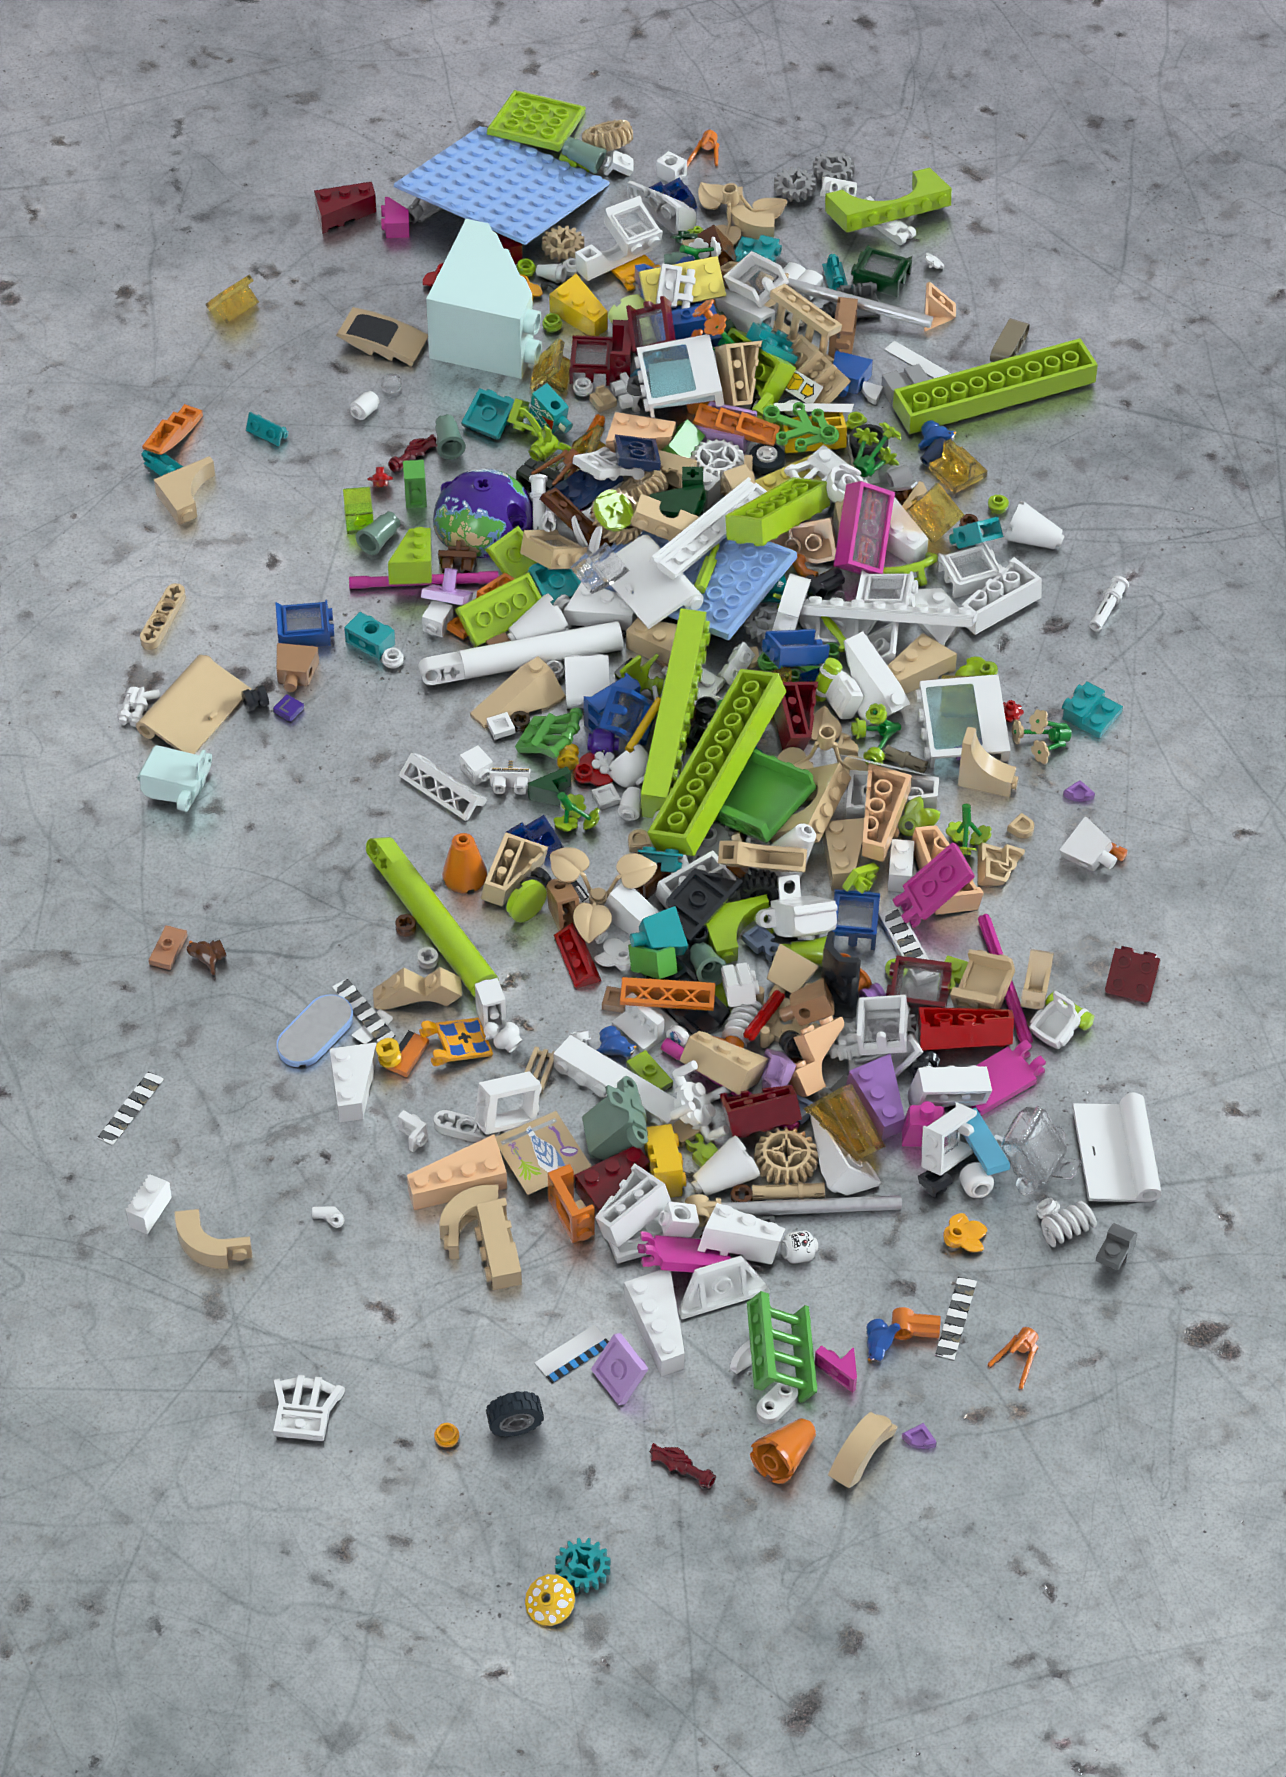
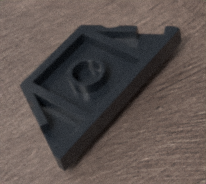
(700, 899)

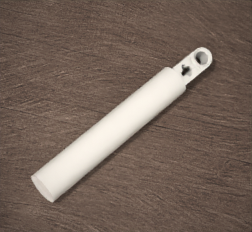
(514, 654)

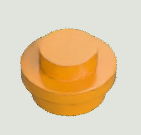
(446, 1435)

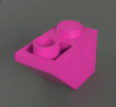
(396, 219)

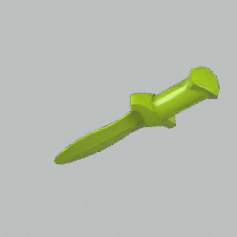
(834, 629)

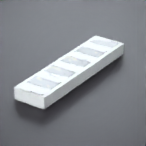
(901, 934)

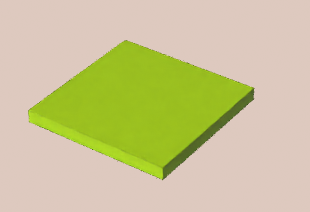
(536, 120)

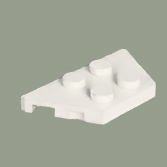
(934, 598)
(848, 627)
(720, 1286)

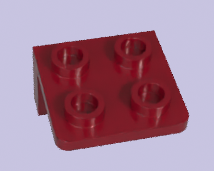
(1132, 974)

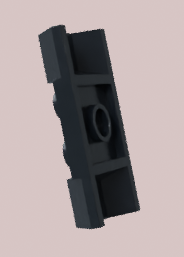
(841, 978)
(691, 1019)

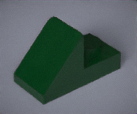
(549, 786)

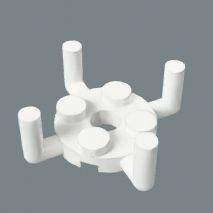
(695, 1105)

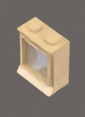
(551, 549)

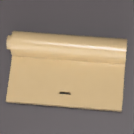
(186, 706)

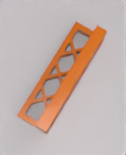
(668, 992)

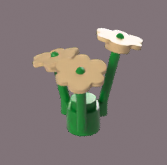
(1058, 733)

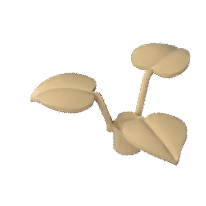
(714, 195)
(825, 732)
(593, 917)

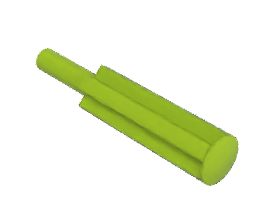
(706, 570)

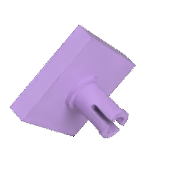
(447, 591)
(619, 1369)

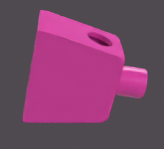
(915, 1119)

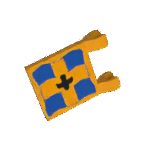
(459, 1039)

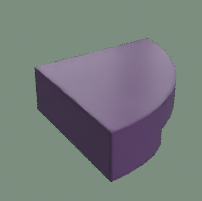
(1079, 792)
(919, 1437)

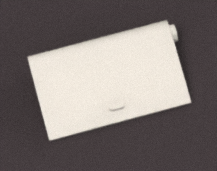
(654, 592)
(1123, 1151)

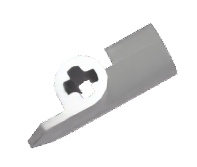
(895, 478)

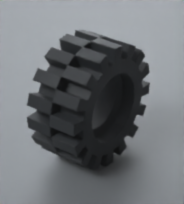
(760, 884)

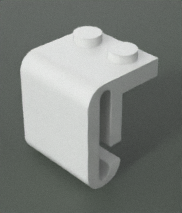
(584, 677)

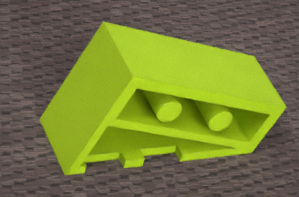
(412, 558)

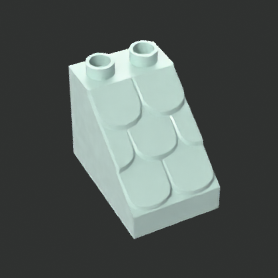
(482, 307)

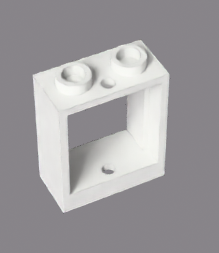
(488, 1096)

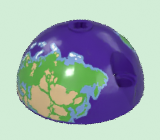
(479, 507)

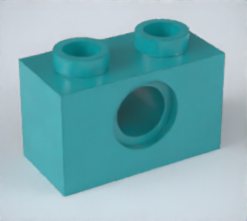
(369, 635)

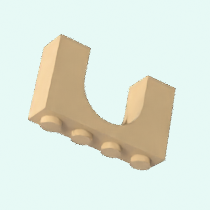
(831, 784)

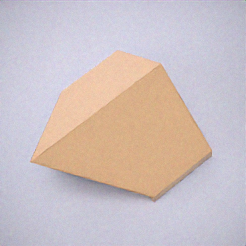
(938, 306)

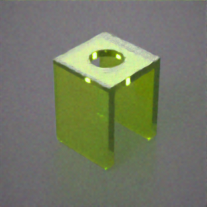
(357, 508)

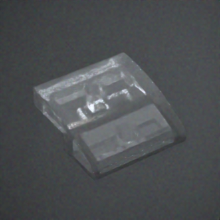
(600, 569)

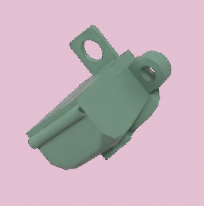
(616, 1121)

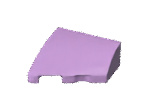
(777, 1070)

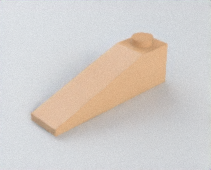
(812, 539)

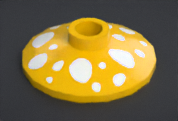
(557, 1608)

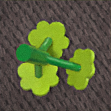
(574, 807)
(960, 830)

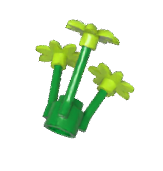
(866, 463)

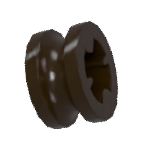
(520, 716)

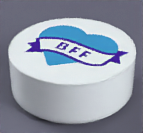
(678, 1035)

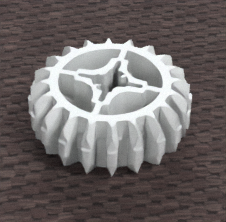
(718, 456)

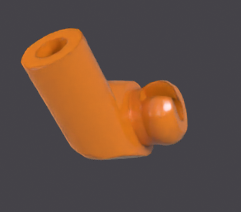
(800, 567)

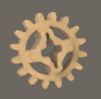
(562, 243)

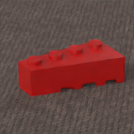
(964, 1027)

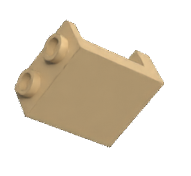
(984, 981)

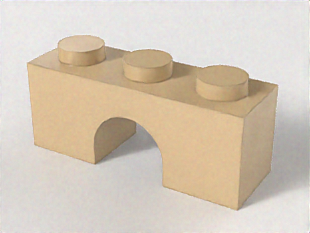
(650, 519)

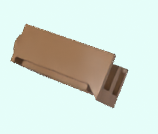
(846, 315)

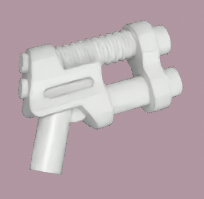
(135, 699)

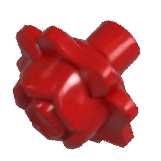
(380, 478)
(1012, 711)

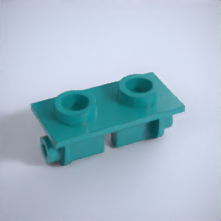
(834, 272)
(265, 429)
(160, 464)
(668, 859)

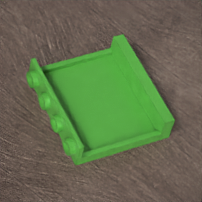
(765, 796)

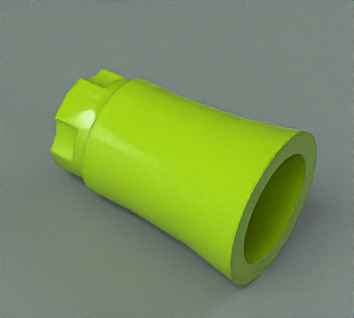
(809, 949)

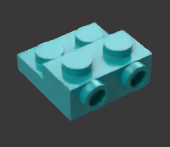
(765, 245)
(772, 341)
(488, 413)
(554, 581)
(1091, 709)

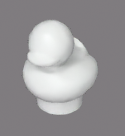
(506, 1039)

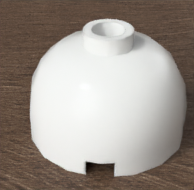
(839, 478)
(630, 768)

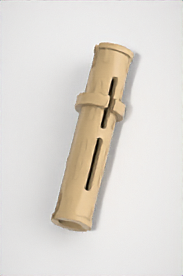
(788, 1191)

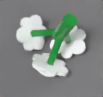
(701, 249)

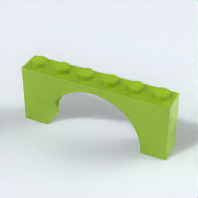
(855, 213)

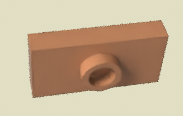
(168, 947)

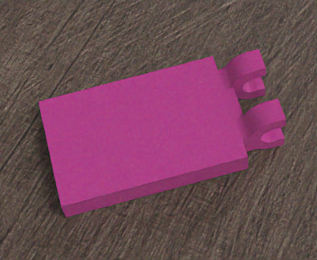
(934, 885)
(1010, 1074)
(676, 1253)

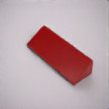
(577, 957)

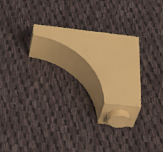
(179, 487)
(983, 771)

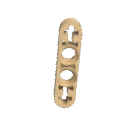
(159, 615)

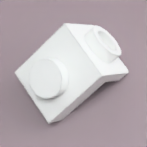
(618, 162)
(414, 1128)

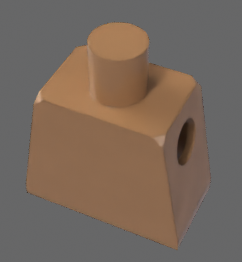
(296, 665)
(561, 896)
(809, 1004)

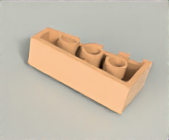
(884, 804)
(927, 845)

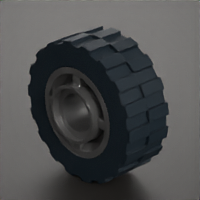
(514, 1414)

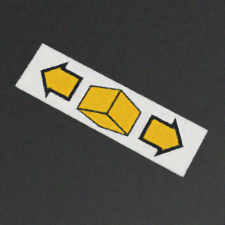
(803, 387)

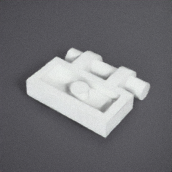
(669, 284)

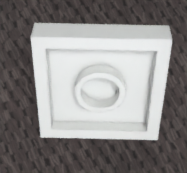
(643, 1025)

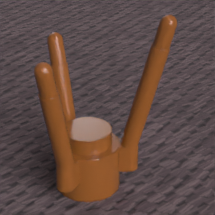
(568, 462)

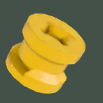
(568, 757)
(388, 1052)

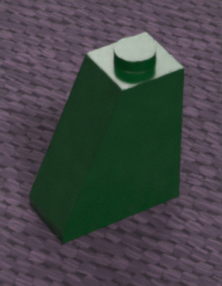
(687, 499)

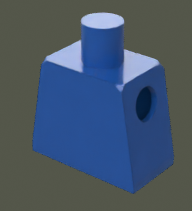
(855, 368)

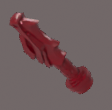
(415, 448)
(677, 1460)

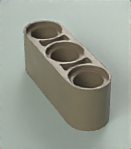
(1010, 340)

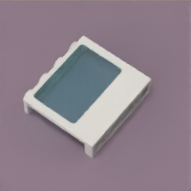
(678, 372)
(960, 703)

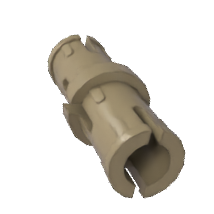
(905, 759)

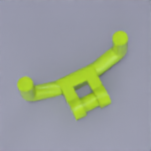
(917, 567)

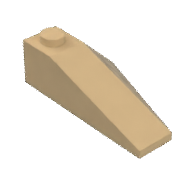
(526, 690)

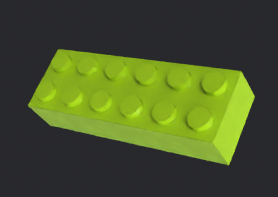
(777, 511)

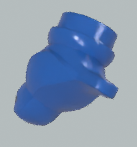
(931, 431)
(614, 1043)
(879, 1338)

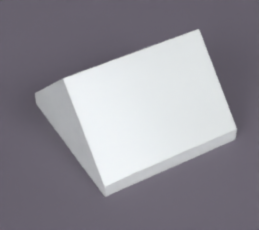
(885, 641)

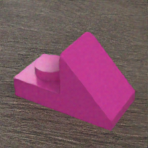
(839, 1369)

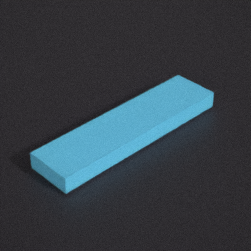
(986, 1147)

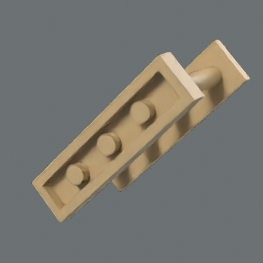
(805, 311)

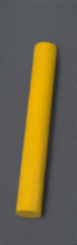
(643, 725)

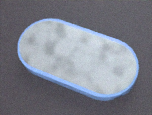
(315, 1030)

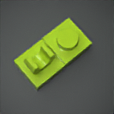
(861, 878)

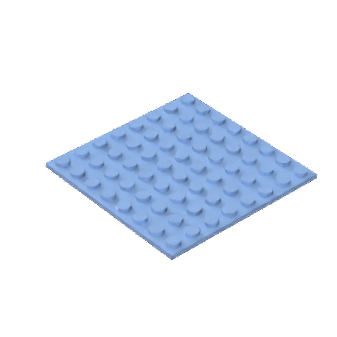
(502, 185)

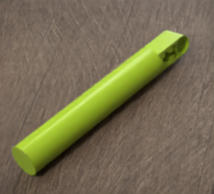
(429, 912)

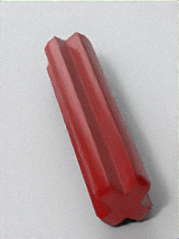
(764, 1015)

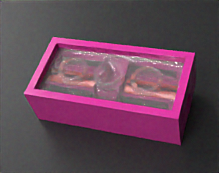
(864, 528)

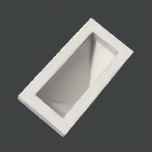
(903, 1060)

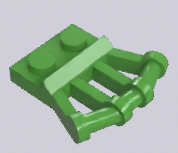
(541, 730)

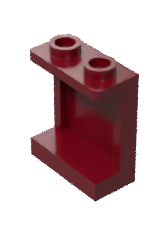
(622, 353)

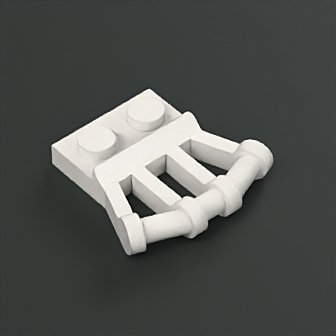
(820, 464)
(604, 465)
(302, 1420)

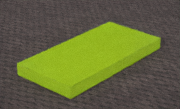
(498, 609)

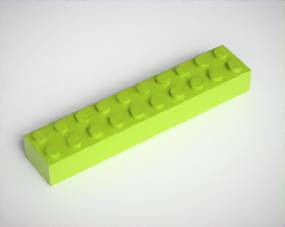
(995, 385)
(675, 709)
(717, 762)

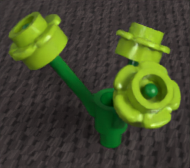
(877, 715)

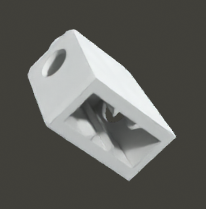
(1088, 847)

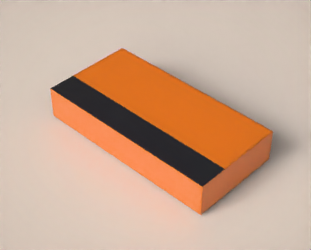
(411, 1050)

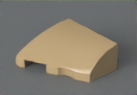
(996, 863)

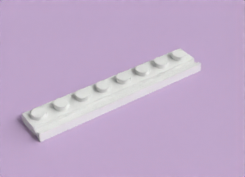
(703, 532)
(880, 611)

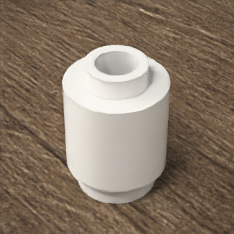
(364, 405)
(630, 804)

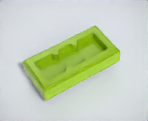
(649, 1070)

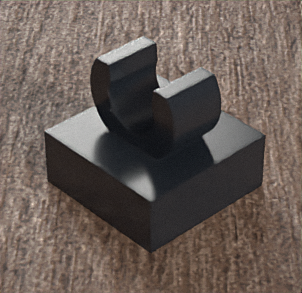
(934, 1182)

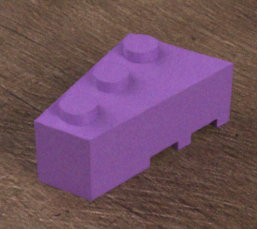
(879, 1095)

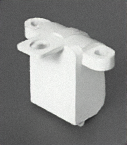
(798, 914)

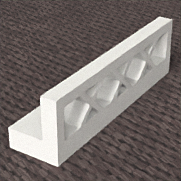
(447, 780)

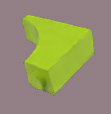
(730, 922)

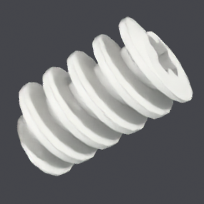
(740, 1019)
(1066, 1222)

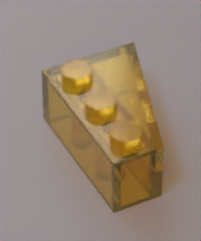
(847, 1121)

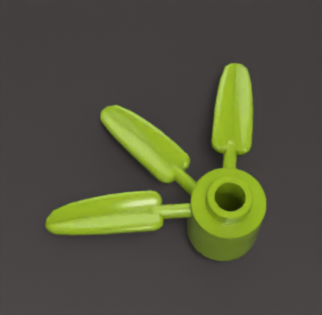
(547, 442)

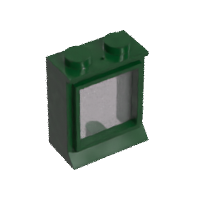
(883, 269)

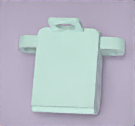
(174, 775)

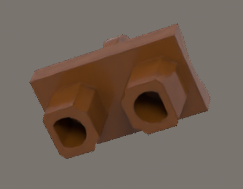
(458, 556)

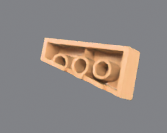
(464, 1169)

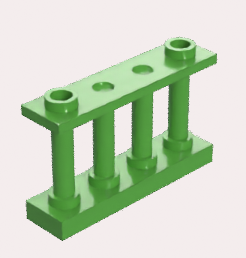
(763, 1352)

